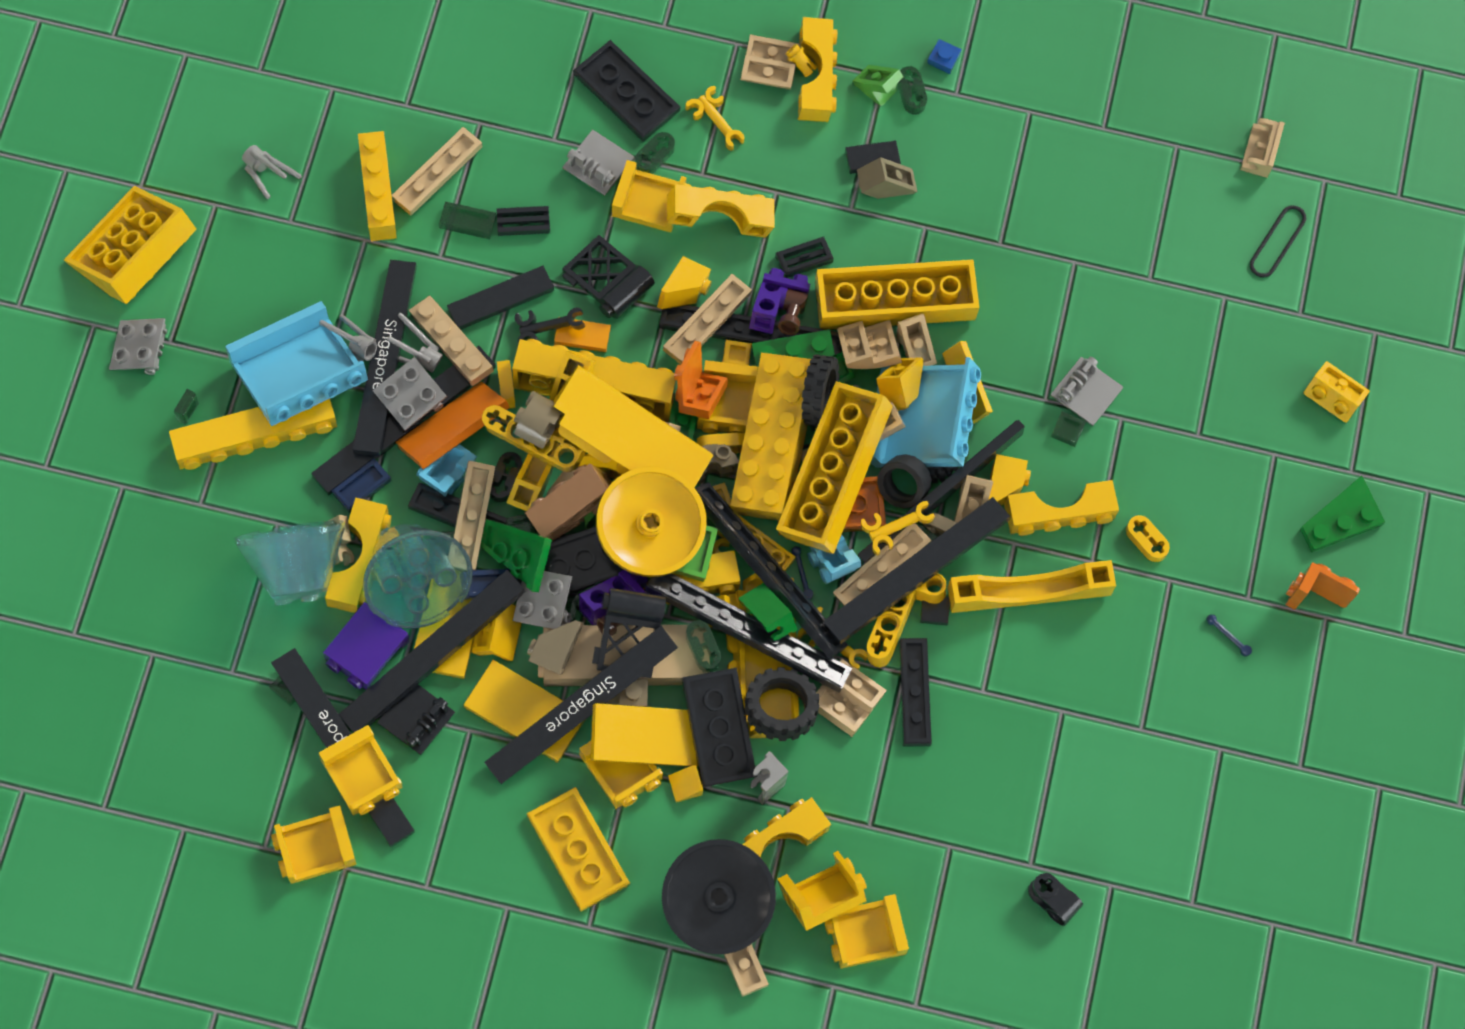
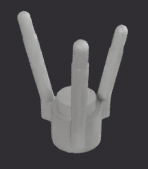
(259, 160)
(361, 346)
(427, 357)

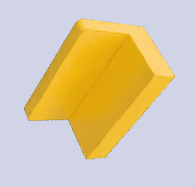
(498, 636)

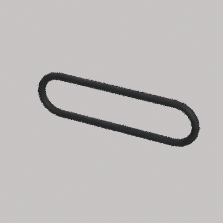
(1268, 236)

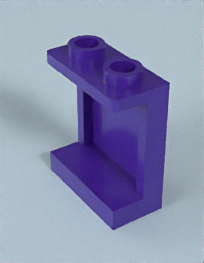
(364, 647)

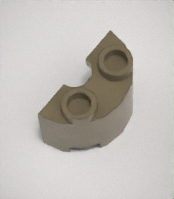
(537, 420)
(722, 463)

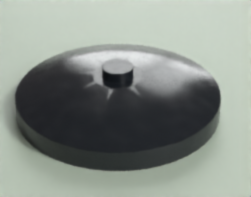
(718, 896)

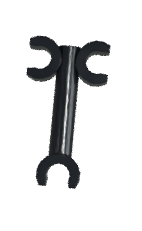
(530, 327)

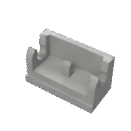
(772, 777)

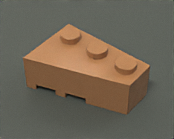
(569, 502)

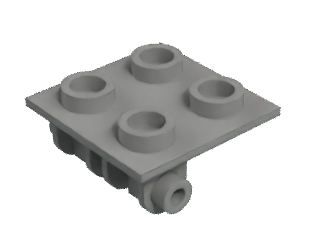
(597, 162)
(139, 345)
(1087, 390)
(410, 393)
(547, 606)

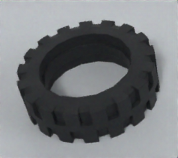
(818, 387)
(784, 680)

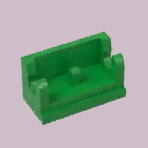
(769, 611)

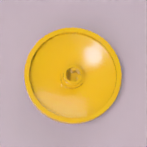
(651, 521)

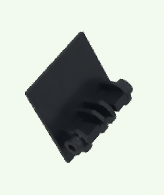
(417, 718)

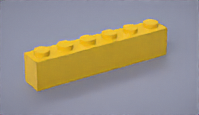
(244, 432)

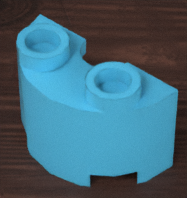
(448, 471)
(834, 565)

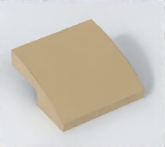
(768, 63)
(869, 346)
(853, 703)

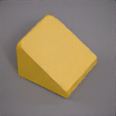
(686, 784)

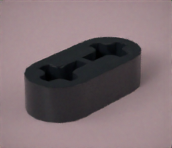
(500, 474)

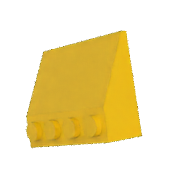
(131, 244)

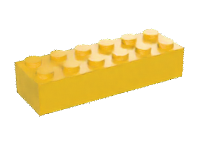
(897, 292)
(651, 388)
(772, 438)
(834, 467)

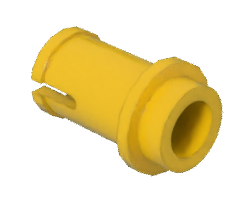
(801, 60)

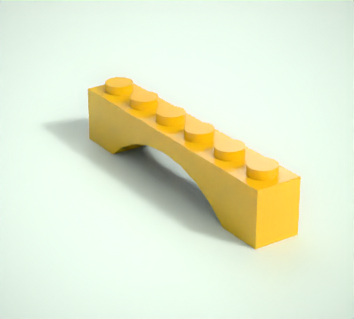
(535, 473)
(992, 592)

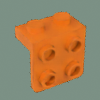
(697, 391)
(1324, 583)

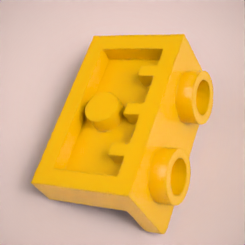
(1336, 392)

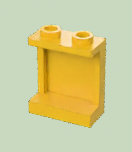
(643, 197)
(734, 406)
(360, 771)
(622, 780)
(314, 846)
(824, 893)
(868, 933)

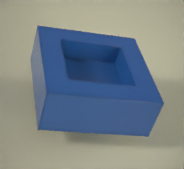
(944, 56)

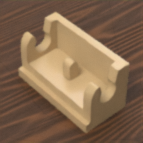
(1262, 147)

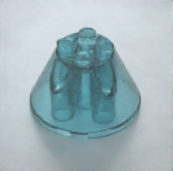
(294, 559)
(416, 576)

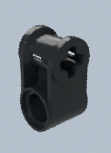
(1056, 900)

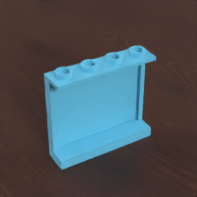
(295, 364)
(937, 419)

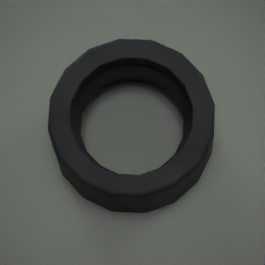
(892, 493)

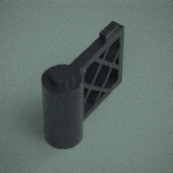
(621, 291)
(628, 609)

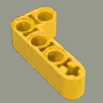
(550, 456)
(898, 617)

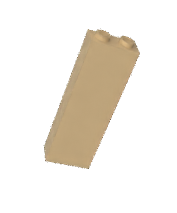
(667, 672)

